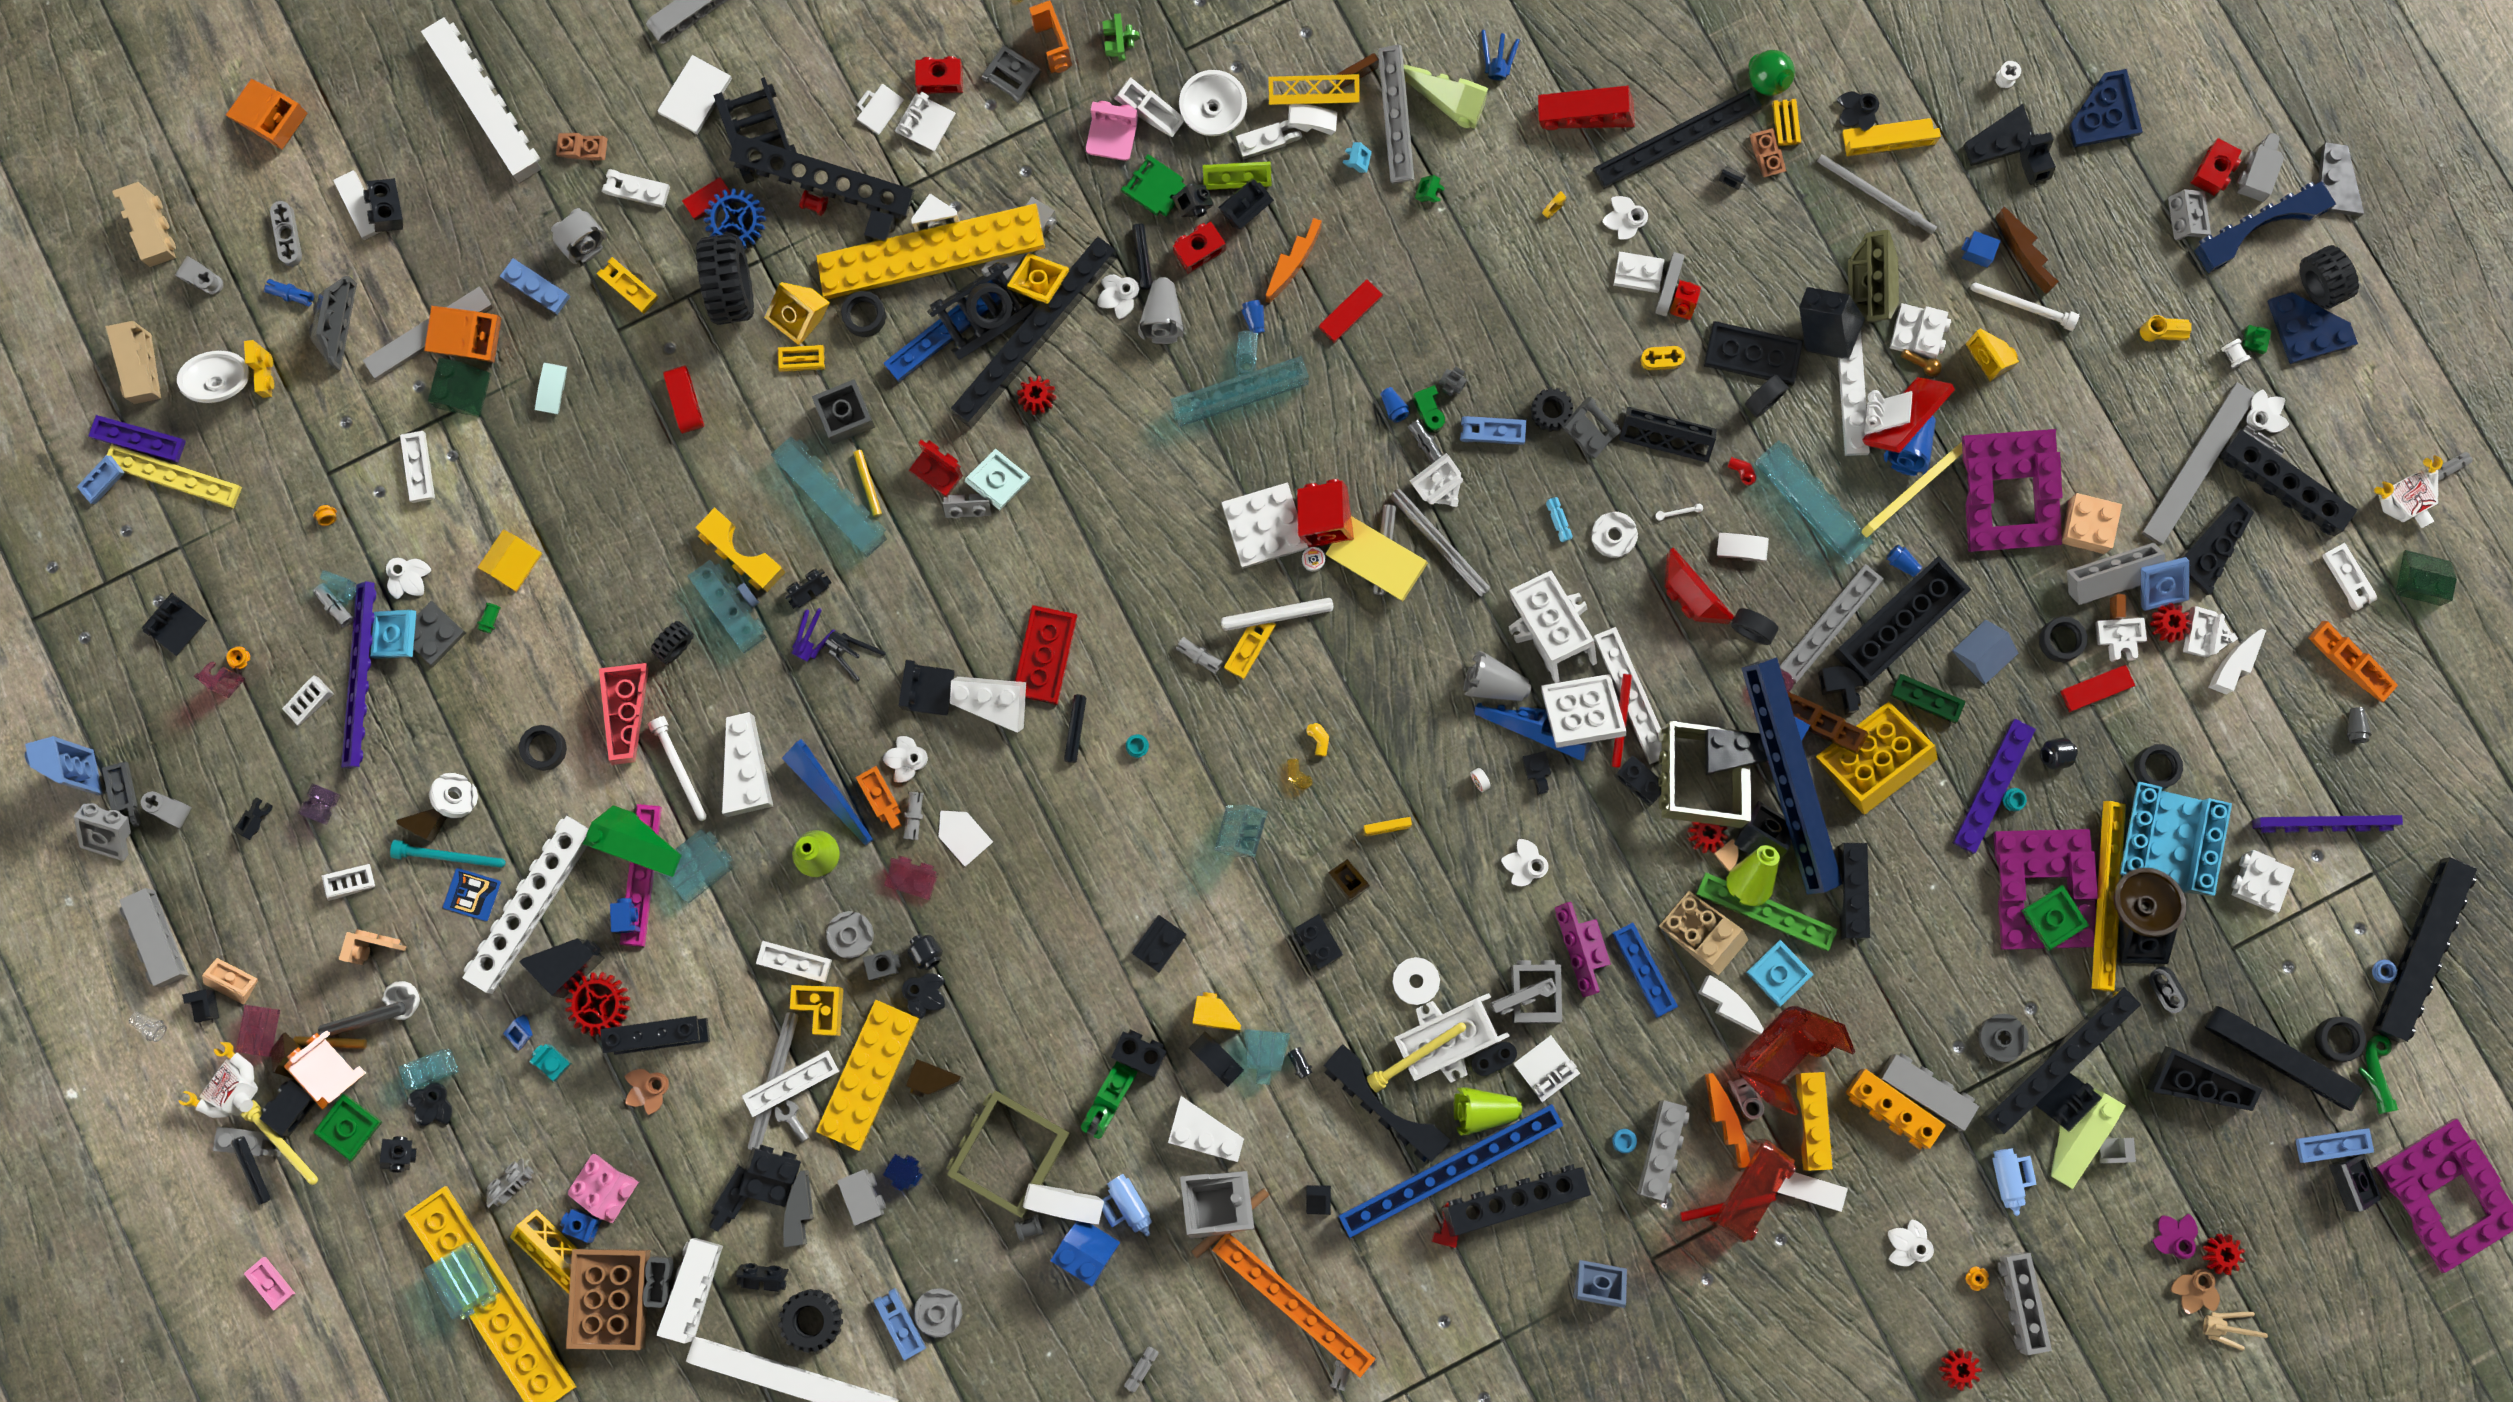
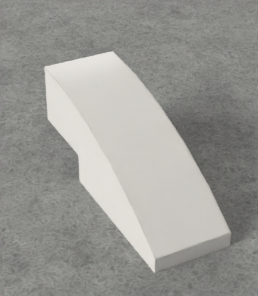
(1150, 107)
(2237, 663)
(1730, 1004)
(1063, 1203)

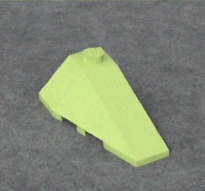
(1459, 100)
(2081, 1144)

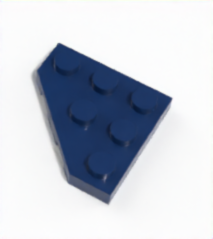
(2107, 112)
(2309, 329)

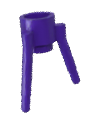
(802, 646)

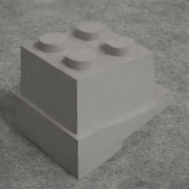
(1216, 1204)

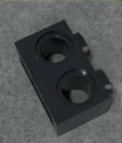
(383, 205)
(1639, 780)
(1137, 1059)

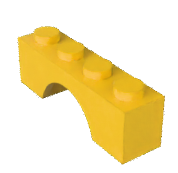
(719, 531)
(1816, 1133)

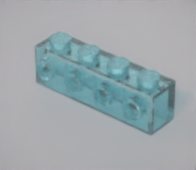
(727, 606)

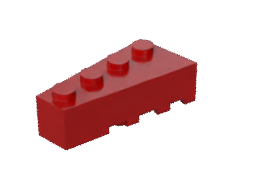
(1587, 109)

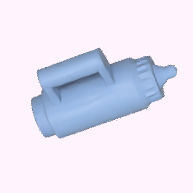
(2010, 1179)
(1129, 1205)

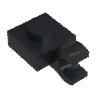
(1537, 768)
(250, 820)

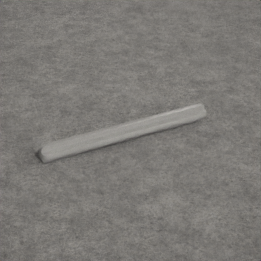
(1440, 542)
(776, 1069)

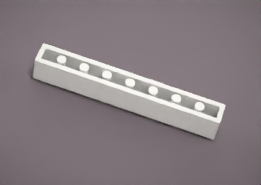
(481, 100)

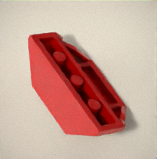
(1692, 592)

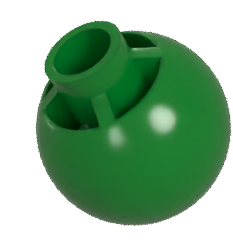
(1771, 72)

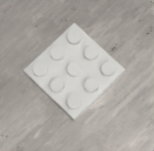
(1264, 525)
(1583, 710)

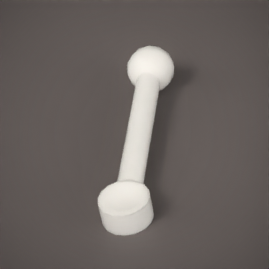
(1661, 515)

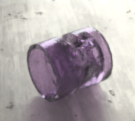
(319, 804)

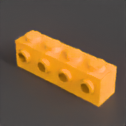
(1895, 1109)

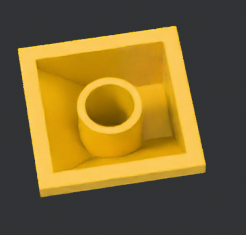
(1038, 278)
(796, 311)
(1992, 354)
(1214, 1013)

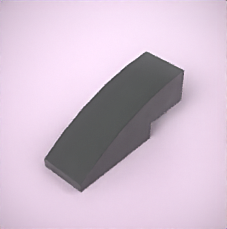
(798, 1209)

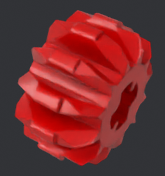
(1028, 399)
(2173, 632)
(1705, 842)
(2229, 1247)
(1953, 1375)

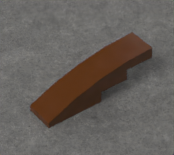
(2020, 242)
(1827, 724)

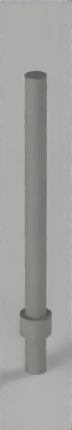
(1915, 218)

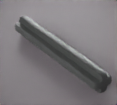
(363, 1019)

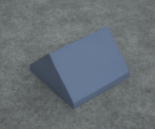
(1986, 650)
(1601, 1284)

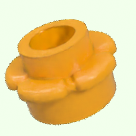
(325, 515)
(232, 657)
(1971, 1278)

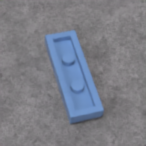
(535, 286)
(2334, 1145)

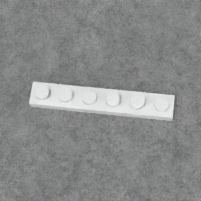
(1853, 401)
(1639, 708)

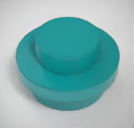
(1137, 746)
(2014, 799)

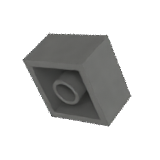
(843, 411)

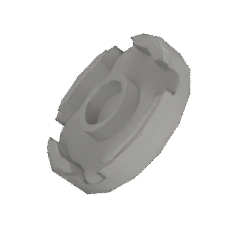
(849, 934)
(938, 1312)

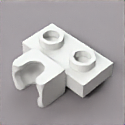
(2121, 636)

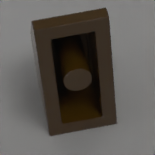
(930, 1079)

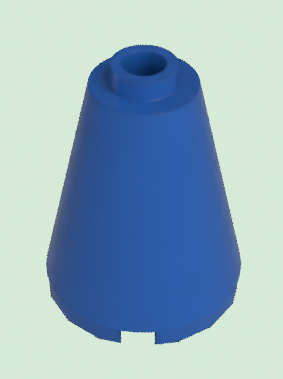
(1916, 454)

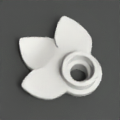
(1622, 219)
(1115, 297)
(2268, 411)
(409, 579)
(902, 759)
(1521, 863)
(1906, 1244)

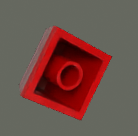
(1324, 513)

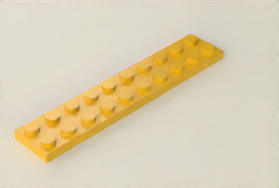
(930, 251)
(503, 1323)

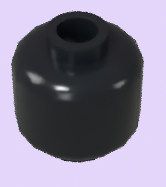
(2058, 753)
(924, 951)

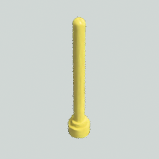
(1379, 1079)
(253, 1116)

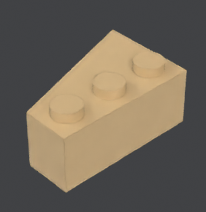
(146, 223)

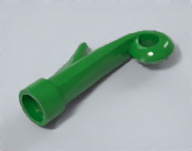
(2375, 1077)

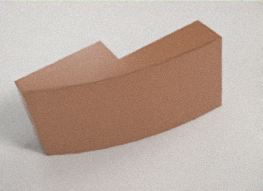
(581, 147)
(1767, 153)

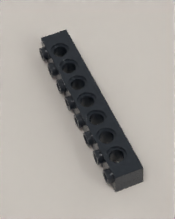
(744, 146)

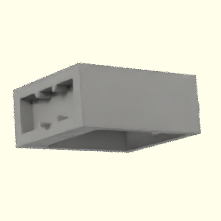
(1546, 966)

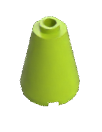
(816, 853)
(1754, 876)
(1483, 1110)

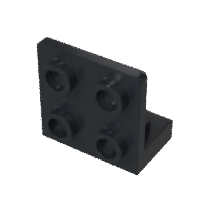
(926, 689)

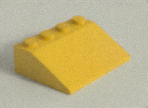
(1885, 762)

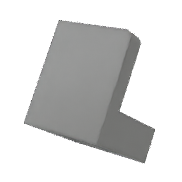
(2117, 1150)

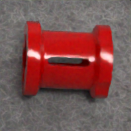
(813, 202)

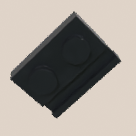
(1159, 943)

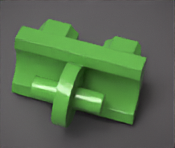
(1116, 47)

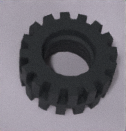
(1556, 396)
(672, 642)

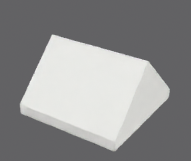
(933, 214)

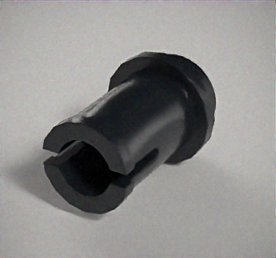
(1300, 1063)

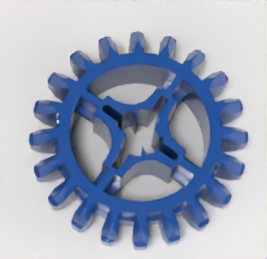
(747, 235)

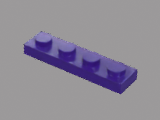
(137, 438)

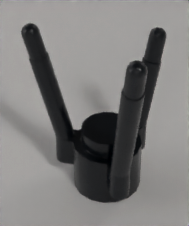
(840, 644)

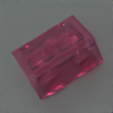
(911, 878)

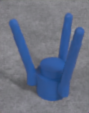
(1498, 68)

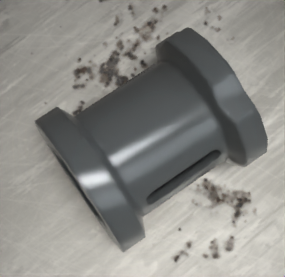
(1028, 1227)

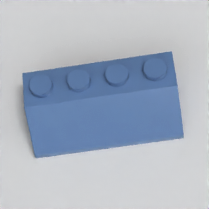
(65, 763)

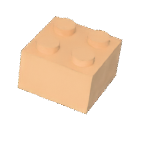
(2091, 523)

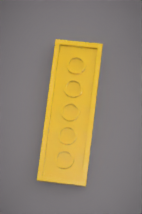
(867, 1075)

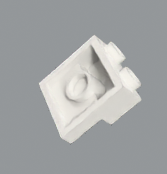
(1920, 330)
(2262, 881)

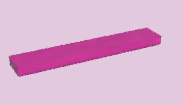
(641, 881)

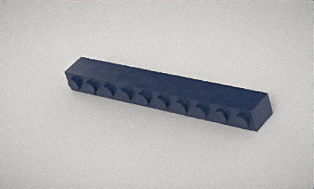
(1792, 776)

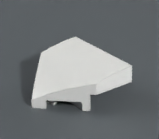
(1439, 482)
(2207, 633)

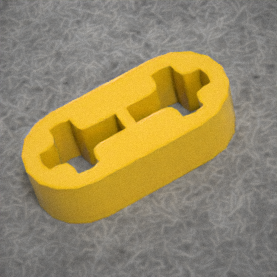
(1662, 352)

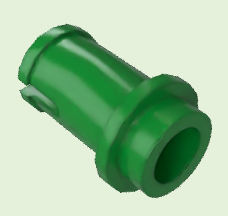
(488, 618)

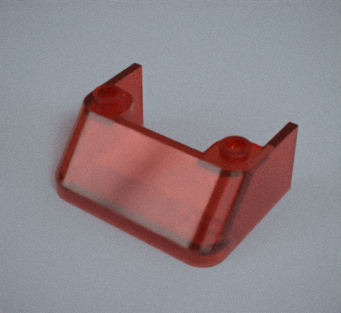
(1783, 1047)
(1754, 1191)

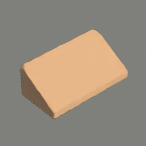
(229, 981)

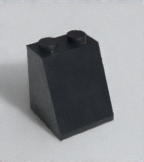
(1830, 322)
(563, 965)

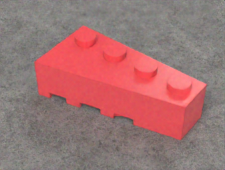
(623, 703)

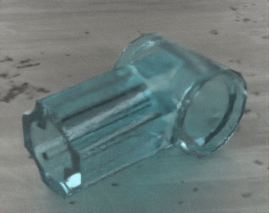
(1246, 351)

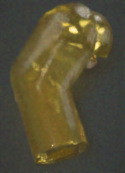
(1297, 777)

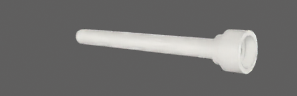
(2067, 319)
(659, 728)

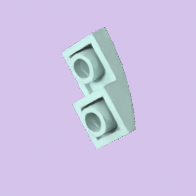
(550, 388)

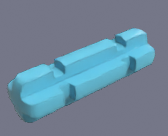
(1559, 519)

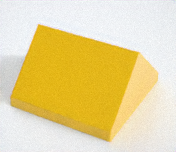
(510, 560)

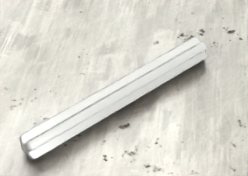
(1276, 614)

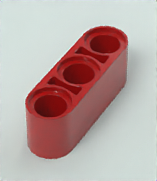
(683, 399)

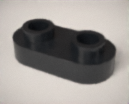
(2168, 989)
(1494, 1058)

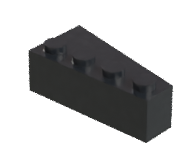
(2193, 1079)

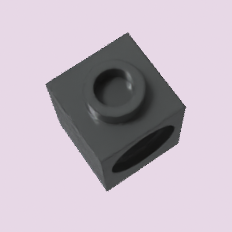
(871, 965)

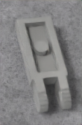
(255, 1140)

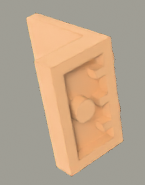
(356, 948)

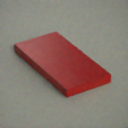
(1926, 400)
(1046, 653)

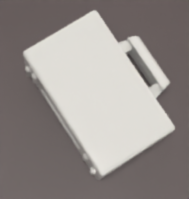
(879, 109)

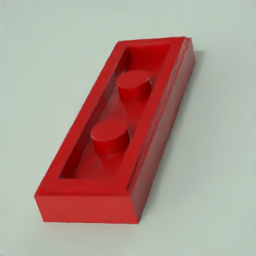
(1350, 311)
(2097, 688)

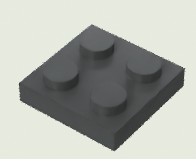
(435, 633)

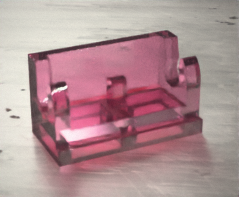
(223, 683)
(257, 1030)

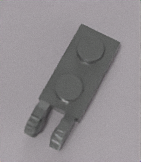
(121, 790)

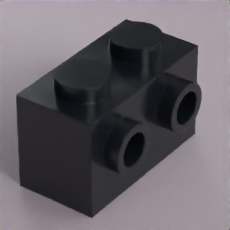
(1318, 942)
(287, 1108)

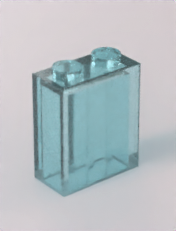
(1240, 830)
(699, 865)
(462, 1281)

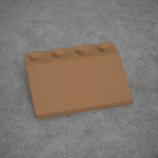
(607, 1299)

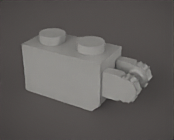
(2261, 169)

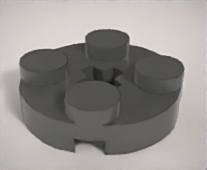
(1992, 1046)

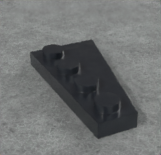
(2216, 544)

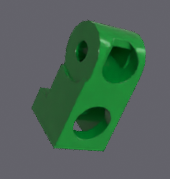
(1430, 415)

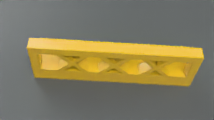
(1309, 97)
(541, 1252)

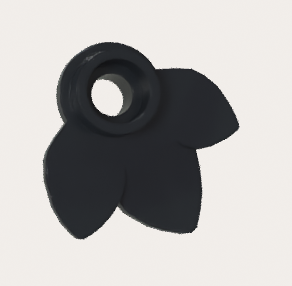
(1856, 112)
(927, 996)
(429, 1108)

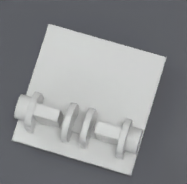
(925, 121)
(1887, 412)
(1546, 1068)

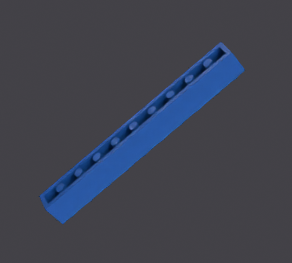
(1450, 1170)

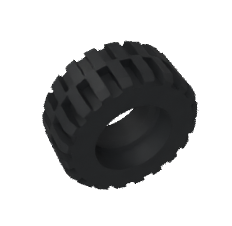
(725, 279)

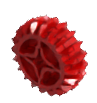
(592, 995)

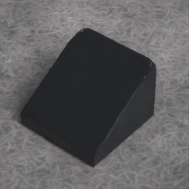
(1732, 177)

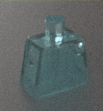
(1265, 1052)

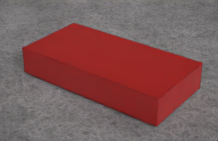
(698, 201)

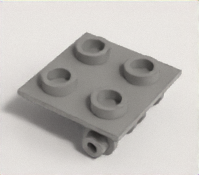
(500, 1189)

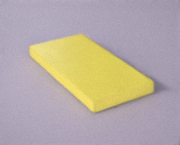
(1378, 560)

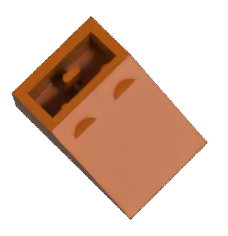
(267, 113)
(463, 333)

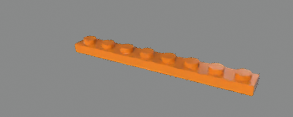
(1294, 1304)

